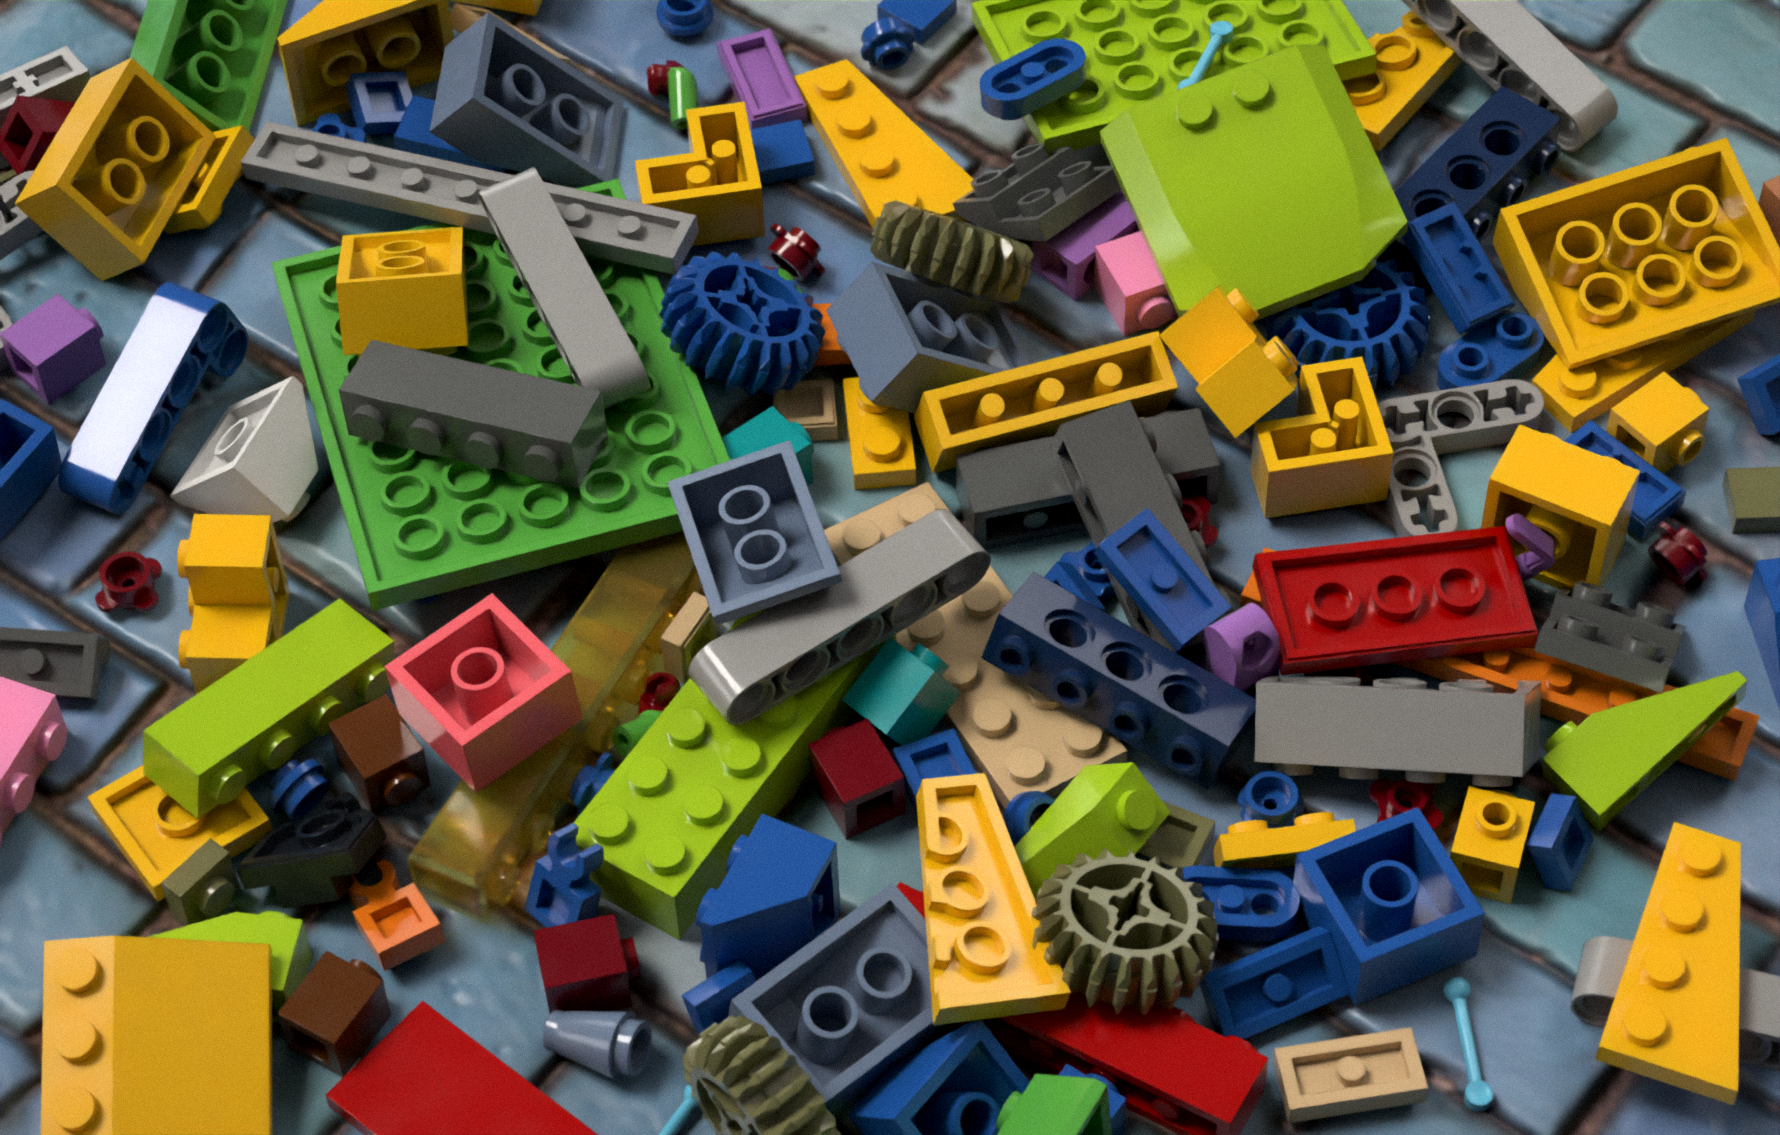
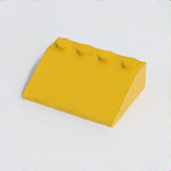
(1640, 254)
(156, 1037)

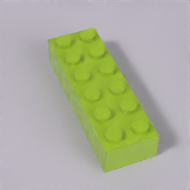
(697, 788)

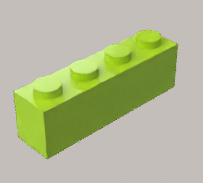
(267, 708)

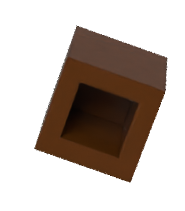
(379, 754)
(335, 1013)

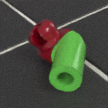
(680, 85)
(659, 692)

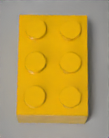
(116, 170)

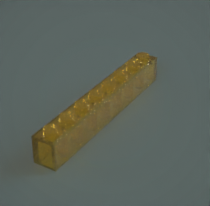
(611, 646)

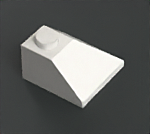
(255, 458)

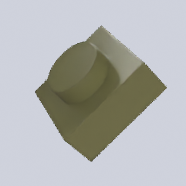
(201, 885)

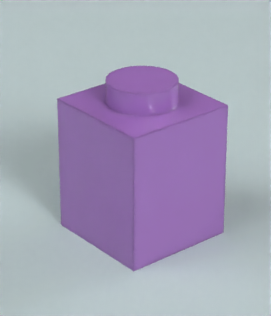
(54, 348)

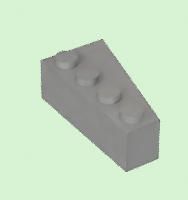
(1397, 728)

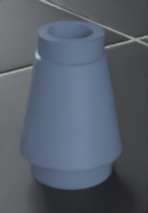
(601, 1040)

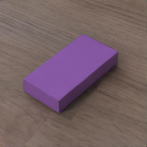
(761, 79)

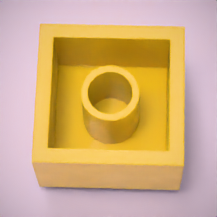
(1570, 497)

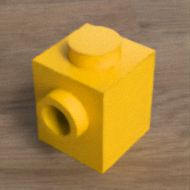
(1661, 423)
(1491, 842)

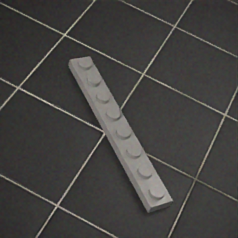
(449, 194)

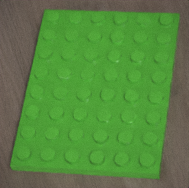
(450, 524)

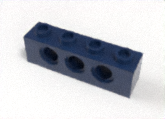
(1480, 168)
(1120, 680)

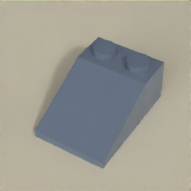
(524, 107)
(919, 335)
(754, 532)
(850, 999)

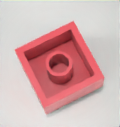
(484, 692)

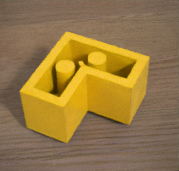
(714, 180)
(1231, 360)
(1328, 453)
(233, 593)

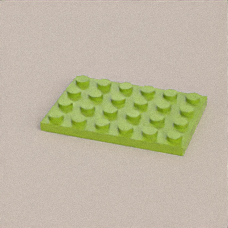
(1152, 45)

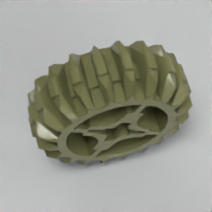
(951, 252)
(1126, 930)
(752, 1083)

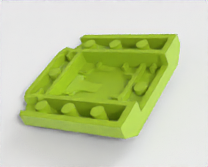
(1256, 183)

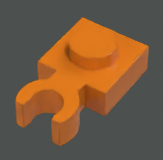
(394, 919)

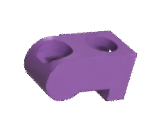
(1070, 255)
(1242, 647)

